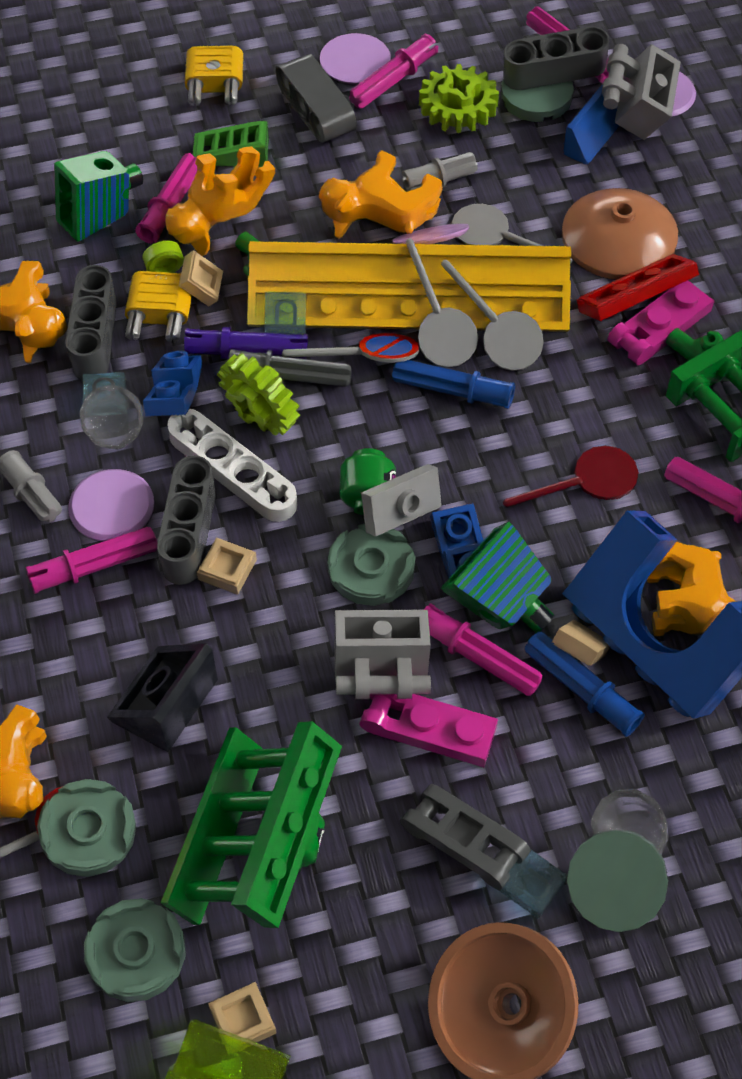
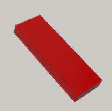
(637, 287)

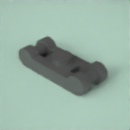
(466, 835)

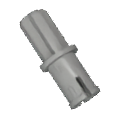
(444, 170)
(29, 486)

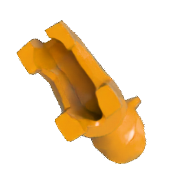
(218, 197)
(380, 199)
(26, 311)
(700, 591)
(18, 787)

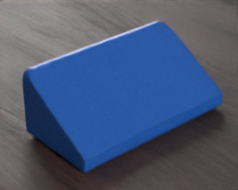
(590, 129)

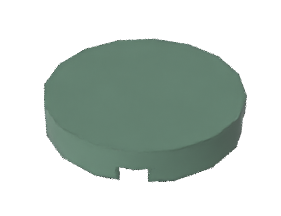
(538, 102)
(371, 567)
(91, 843)
(617, 880)
(134, 950)

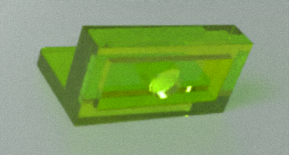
(223, 1055)

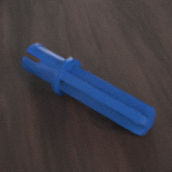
(456, 383)
(585, 684)

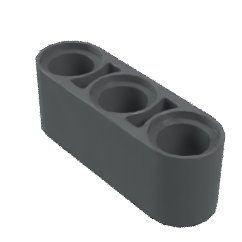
(555, 58)
(316, 98)
(91, 321)
(190, 536)

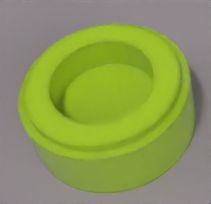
(163, 257)

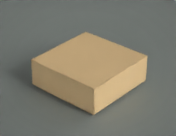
(201, 278)
(227, 566)
(581, 642)
(243, 1014)

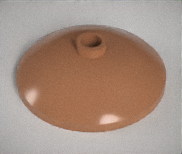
(618, 232)
(473, 997)

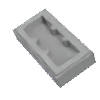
(401, 499)

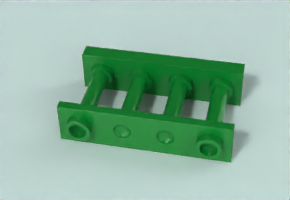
(706, 369)
(282, 835)

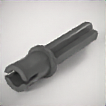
(303, 369)

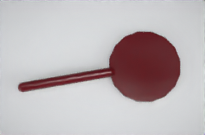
(600, 472)

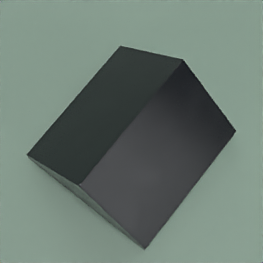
(166, 693)

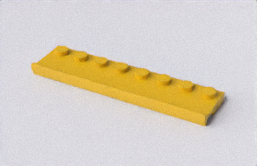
(382, 289)

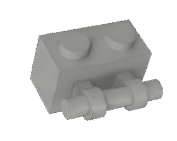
(641, 88)
(382, 652)

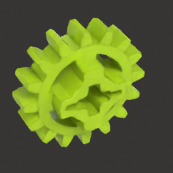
(458, 98)
(258, 394)

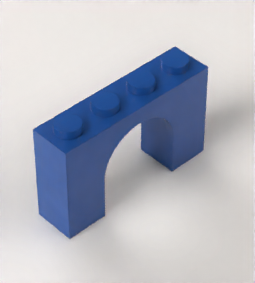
(610, 597)

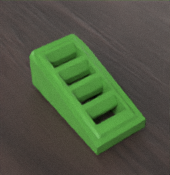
(234, 138)

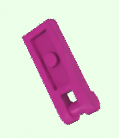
(674, 309)
(432, 726)

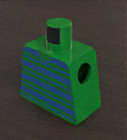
(92, 192)
(502, 582)

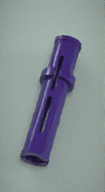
(222, 341)

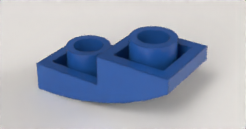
(174, 383)
(456, 535)

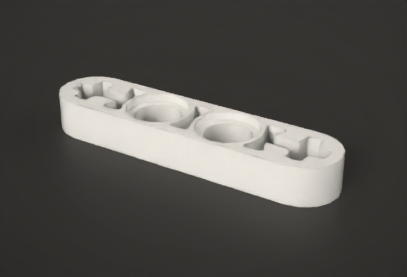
(236, 460)

